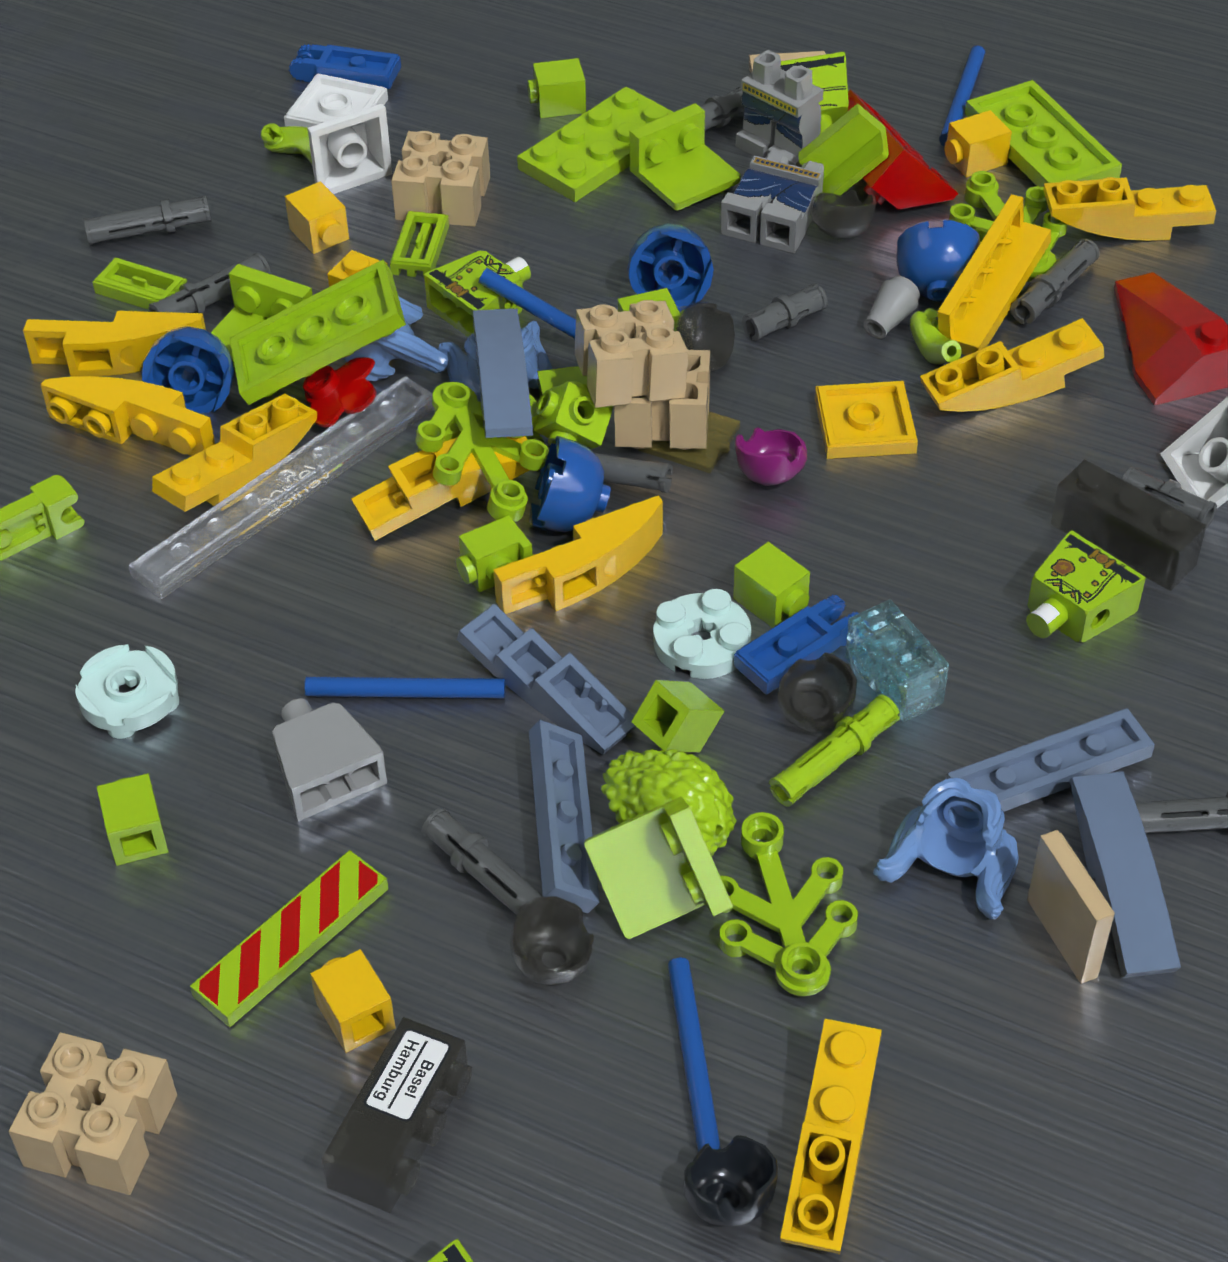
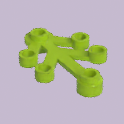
(982, 192)
(459, 405)
(784, 913)

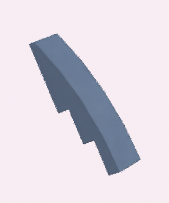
(502, 373)
(546, 681)
(1125, 873)

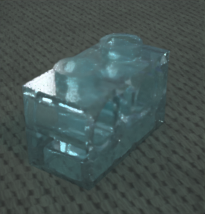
(896, 659)

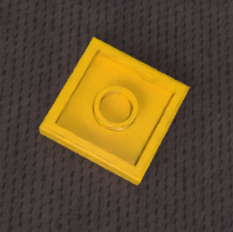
(865, 419)

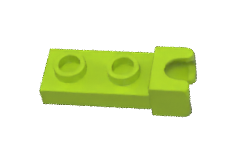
(39, 516)

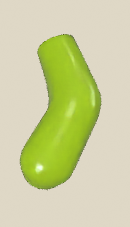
(286, 139)
(931, 343)

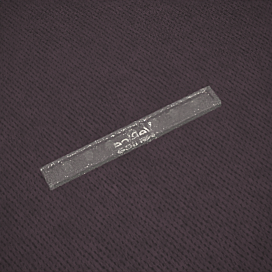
(280, 488)

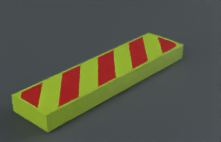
(289, 938)

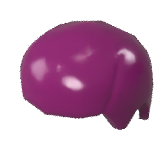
(771, 456)

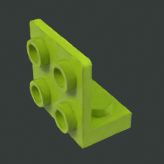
(676, 162)
(255, 299)
(656, 868)

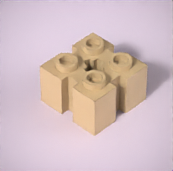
(442, 176)
(630, 353)
(673, 420)
(94, 1113)

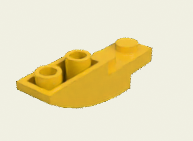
(1116, 211)
(103, 347)
(1007, 377)
(125, 407)
(244, 452)
(415, 492)
(597, 557)
(831, 1137)

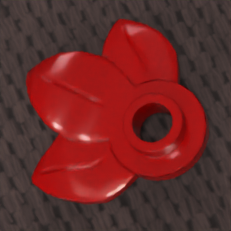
(340, 390)

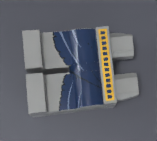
(779, 109)
(774, 199)

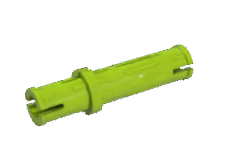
(850, 738)

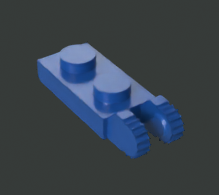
(346, 63)
(800, 636)

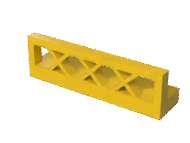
(993, 278)

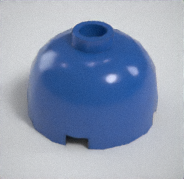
(935, 256)
(671, 259)
(193, 364)
(569, 487)

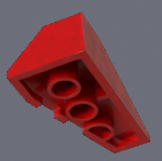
(904, 175)
(1173, 339)

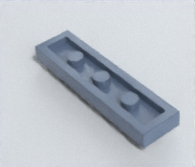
(1050, 762)
(562, 815)

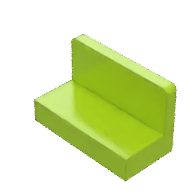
(848, 149)

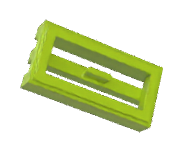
(431, 258)
(136, 289)

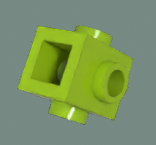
(572, 415)

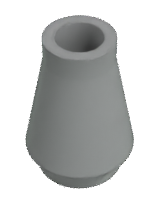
(893, 303)

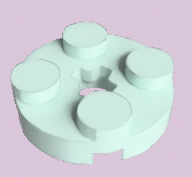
(697, 612)
(133, 710)

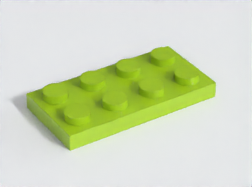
(1044, 137)
(590, 146)
(316, 332)

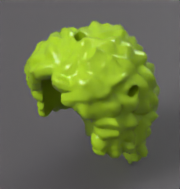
(655, 777)

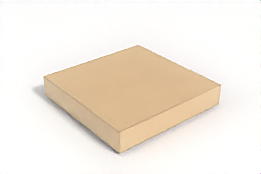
(1070, 906)

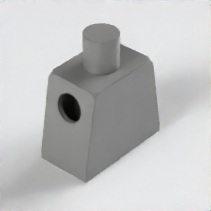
(325, 757)

